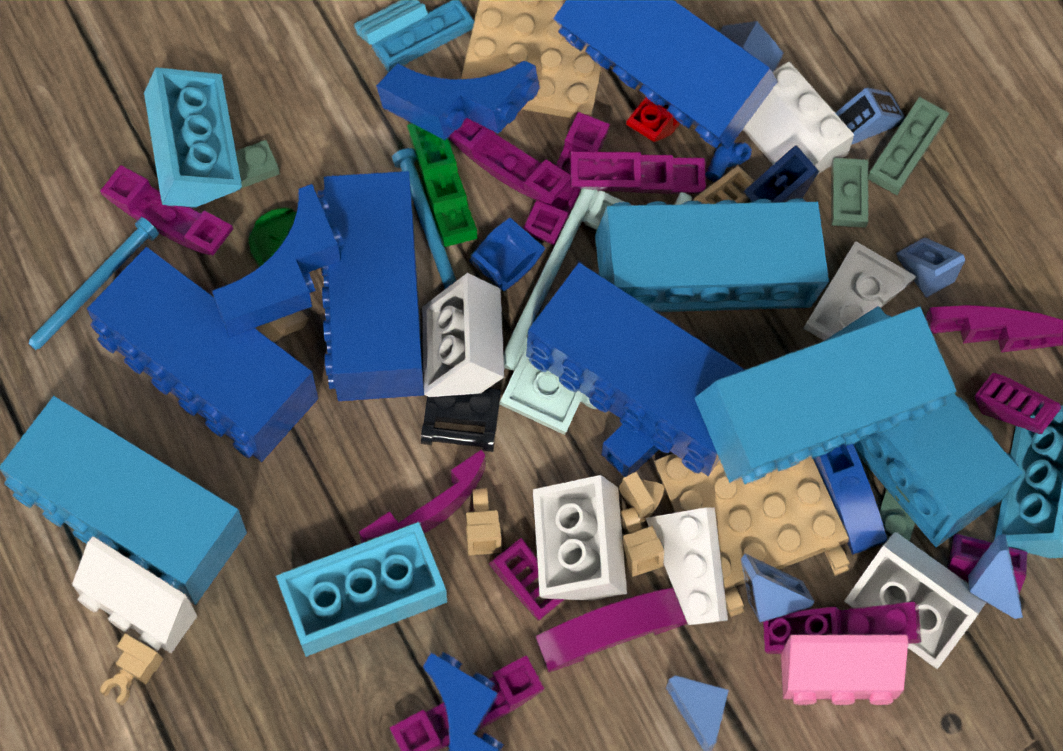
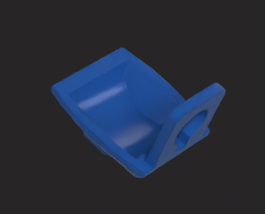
(506, 254)

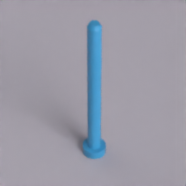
(405, 160)
(144, 231)

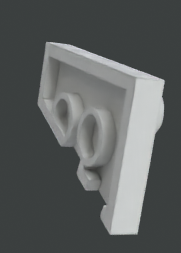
(857, 288)
(693, 562)

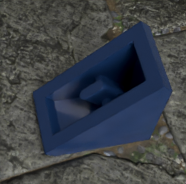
(785, 179)

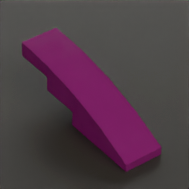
(637, 173)
(1011, 327)

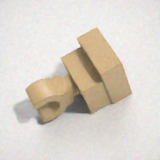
(482, 526)
(640, 545)
(135, 662)

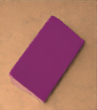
(968, 551)

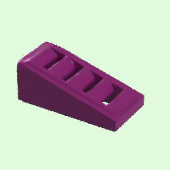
(999, 389)
(518, 588)

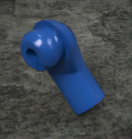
(726, 158)

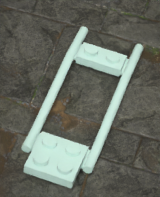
(540, 393)

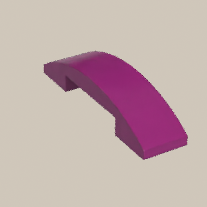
(510, 164)
(546, 219)
(178, 223)
(464, 477)
(609, 627)
(430, 729)

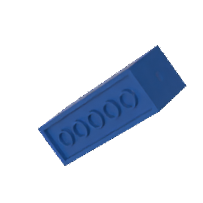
(673, 61)
(372, 290)
(179, 339)
(630, 364)

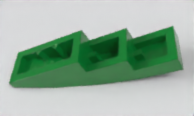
(443, 186)

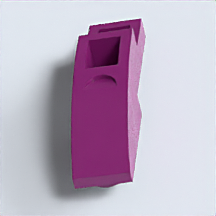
(875, 620)

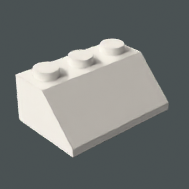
(798, 117)
(463, 339)
(579, 540)
(909, 575)
(132, 597)

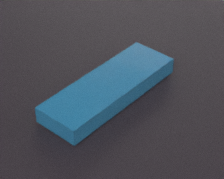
(424, 35)

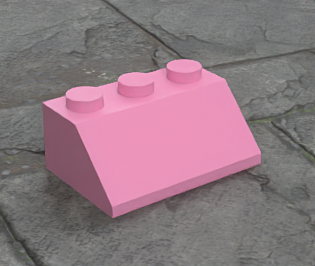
(844, 668)

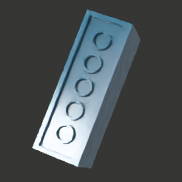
(714, 254)
(825, 396)
(939, 462)
(122, 498)

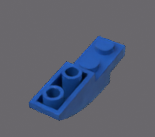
(852, 497)

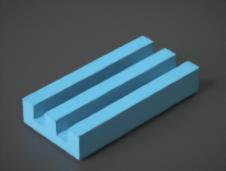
(390, 20)

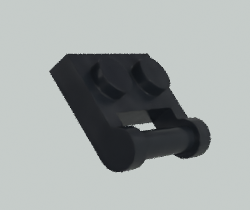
(466, 409)

